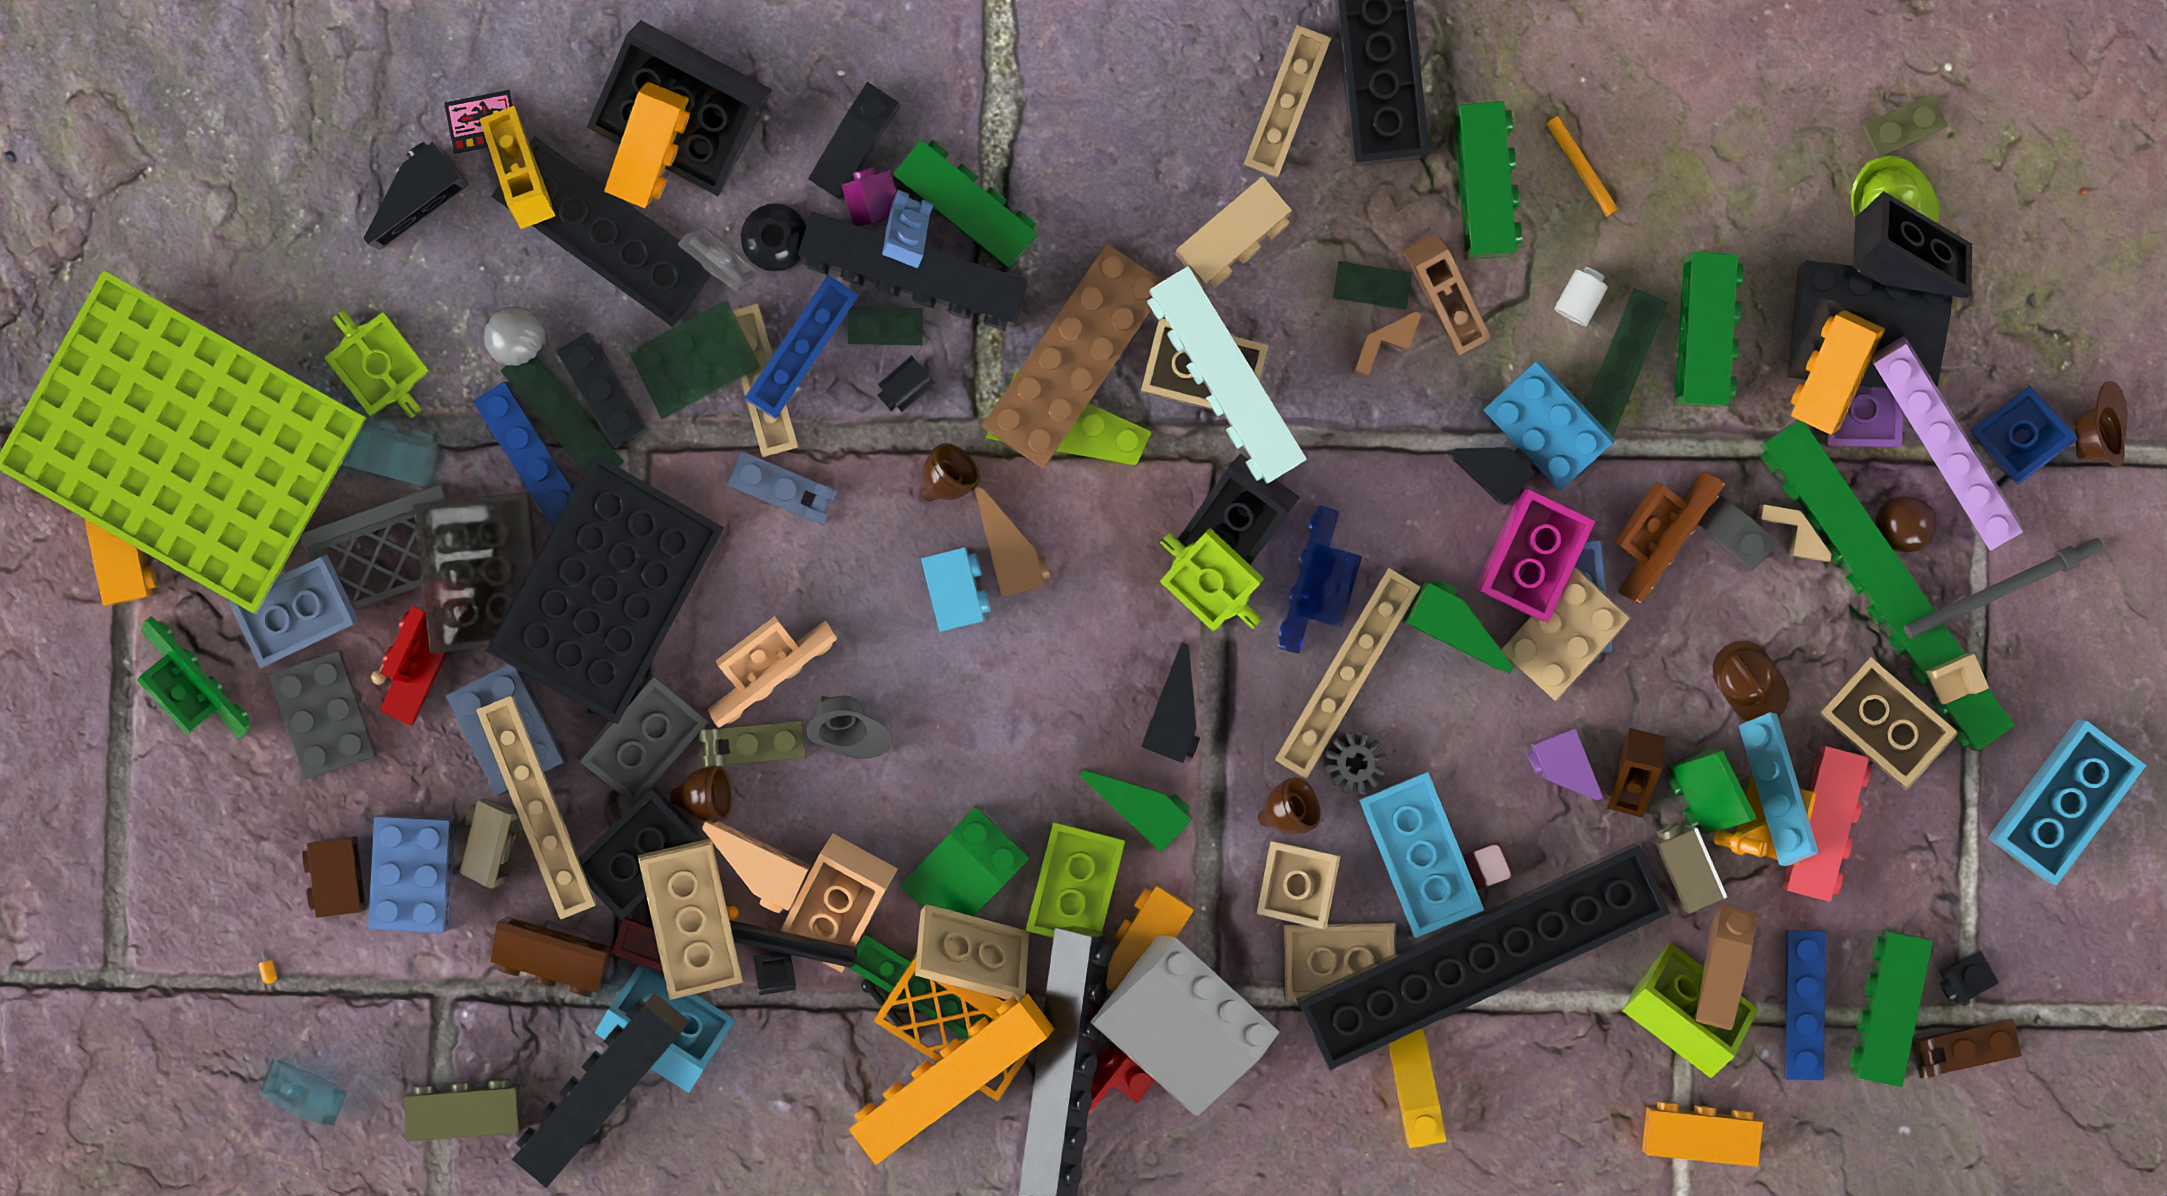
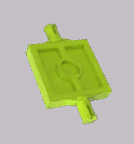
(377, 364)
(1211, 579)

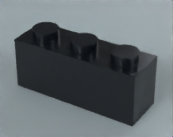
(602, 390)

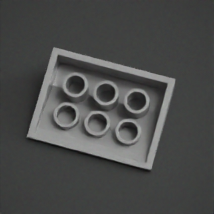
(1184, 1024)

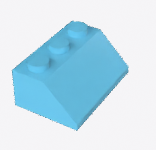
(697, 1042)

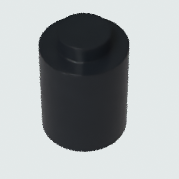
(904, 385)

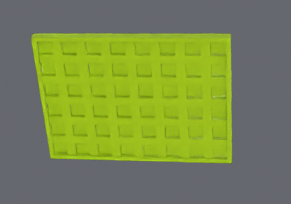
(179, 442)

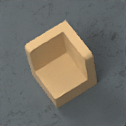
(1957, 678)

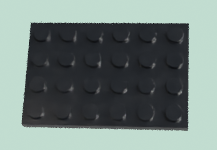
(604, 589)

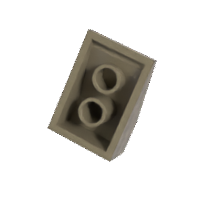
(490, 844)

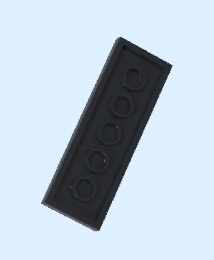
(615, 238)

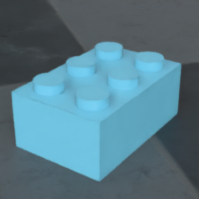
(955, 588)

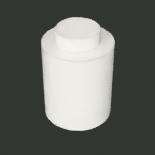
(1582, 296)

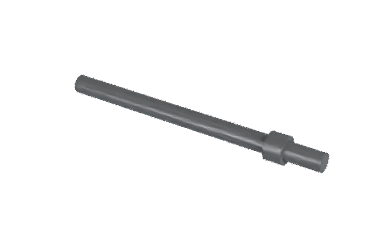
(2064, 560)

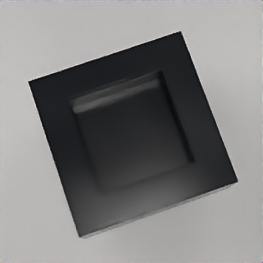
(774, 973)

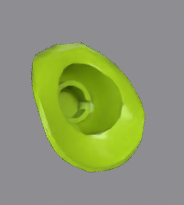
(1897, 178)

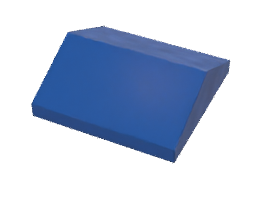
(2023, 435)

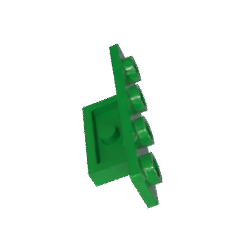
(184, 688)

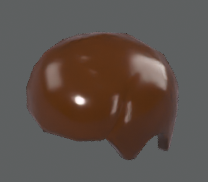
(1907, 523)

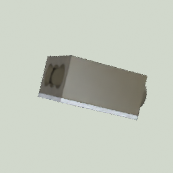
(1687, 867)

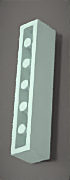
(1226, 374)

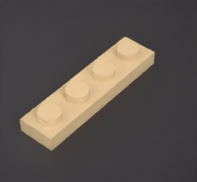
(1287, 101)
(772, 435)

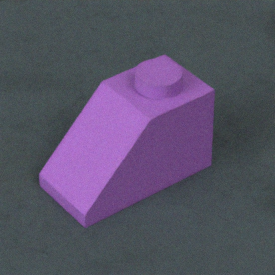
(1565, 763)

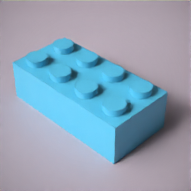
(2067, 801)

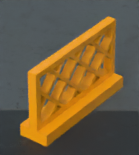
(983, 1002)

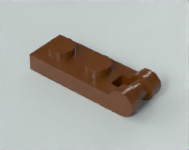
(1967, 1048)

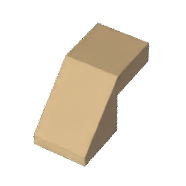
(1803, 540)

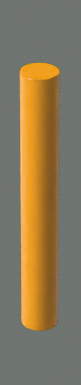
(1582, 166)

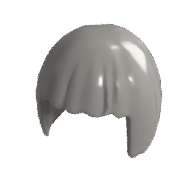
(514, 336)

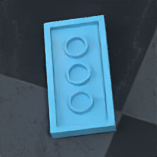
(1421, 854)

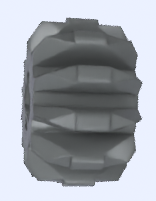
(1360, 774)

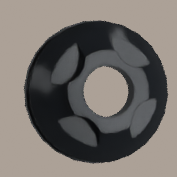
(778, 257)

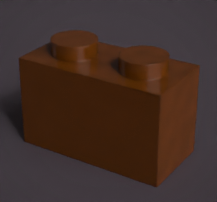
(334, 877)

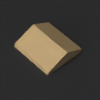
(1298, 884)

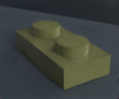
(1904, 126)

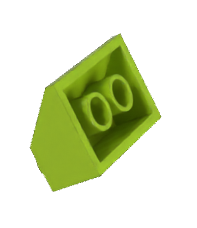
(1667, 1007)

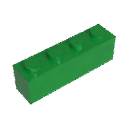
(965, 204)
(1891, 1007)

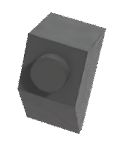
(1737, 533)

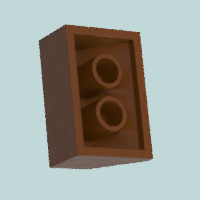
(550, 956)

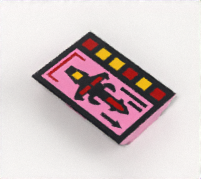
(465, 117)

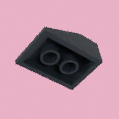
(417, 190)
(1910, 250)
(1241, 511)

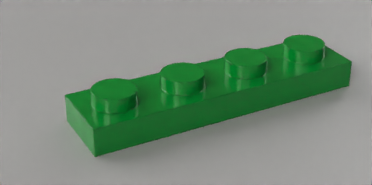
(885, 968)

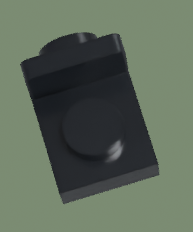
(1967, 978)

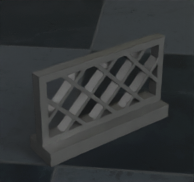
(365, 524)

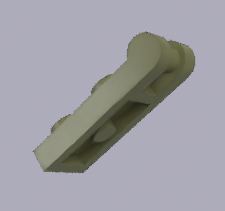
(754, 743)

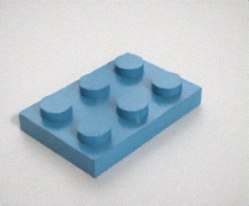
(1549, 424)

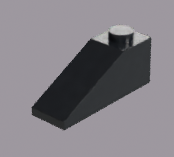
(854, 139)
(1174, 717)

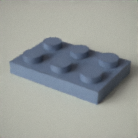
(297, 612)

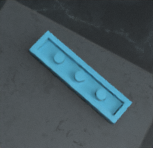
(1778, 789)

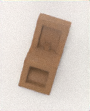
(1397, 334)

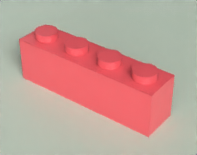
(1838, 782)

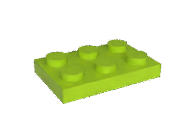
(1075, 880)

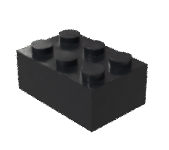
(613, 861)

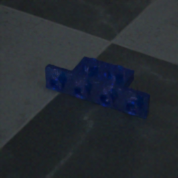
(1322, 583)

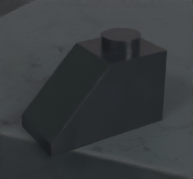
(1495, 469)

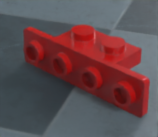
(410, 668)
(1120, 1071)

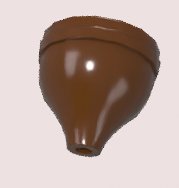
(948, 473)
(705, 794)
(1291, 807)

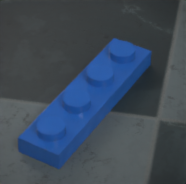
(801, 347)
(525, 450)
(1804, 1004)

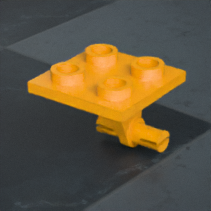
(1755, 835)

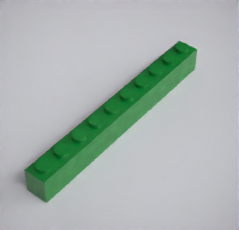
(1877, 575)

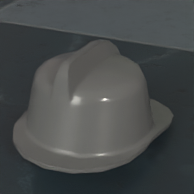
(846, 728)

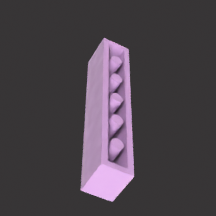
(1947, 443)

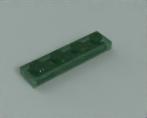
(1625, 358)
(560, 412)

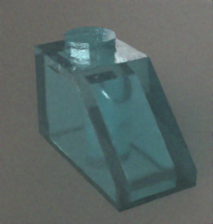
(303, 1093)

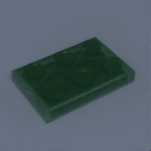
(694, 359)

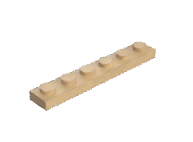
(1347, 673)
(536, 807)

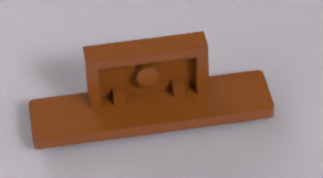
(1660, 530)

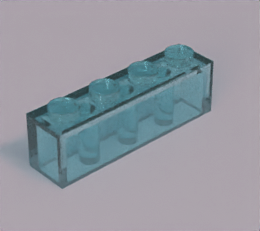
(394, 454)

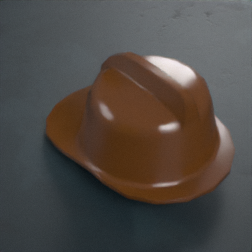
(2104, 428)
(1750, 680)

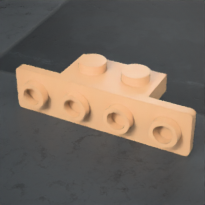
(763, 662)

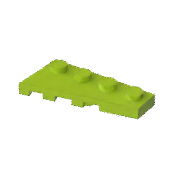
(1103, 437)

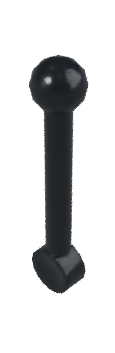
(869, 987)

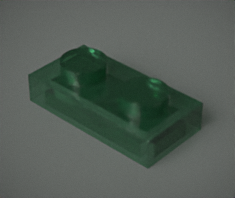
(1372, 285)
(885, 326)

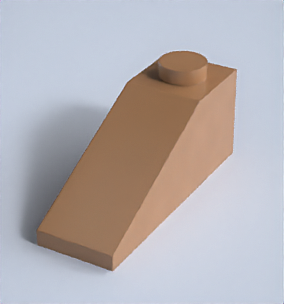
(1447, 293)
(1012, 555)
(1725, 965)

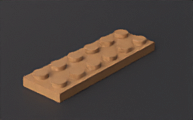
(1073, 357)

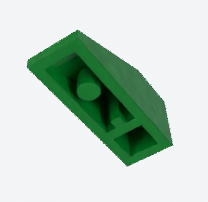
(1144, 808)

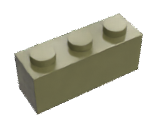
(463, 1110)

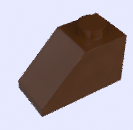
(1636, 772)

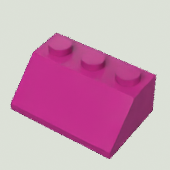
(1534, 555)

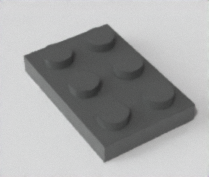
(322, 715)
(644, 741)

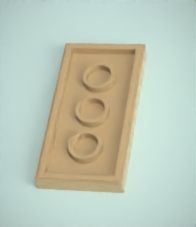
(690, 918)

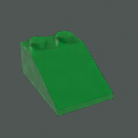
(1450, 620)
(1709, 791)
(966, 866)

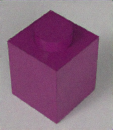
(869, 196)

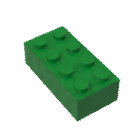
(1485, 180)
(1707, 330)

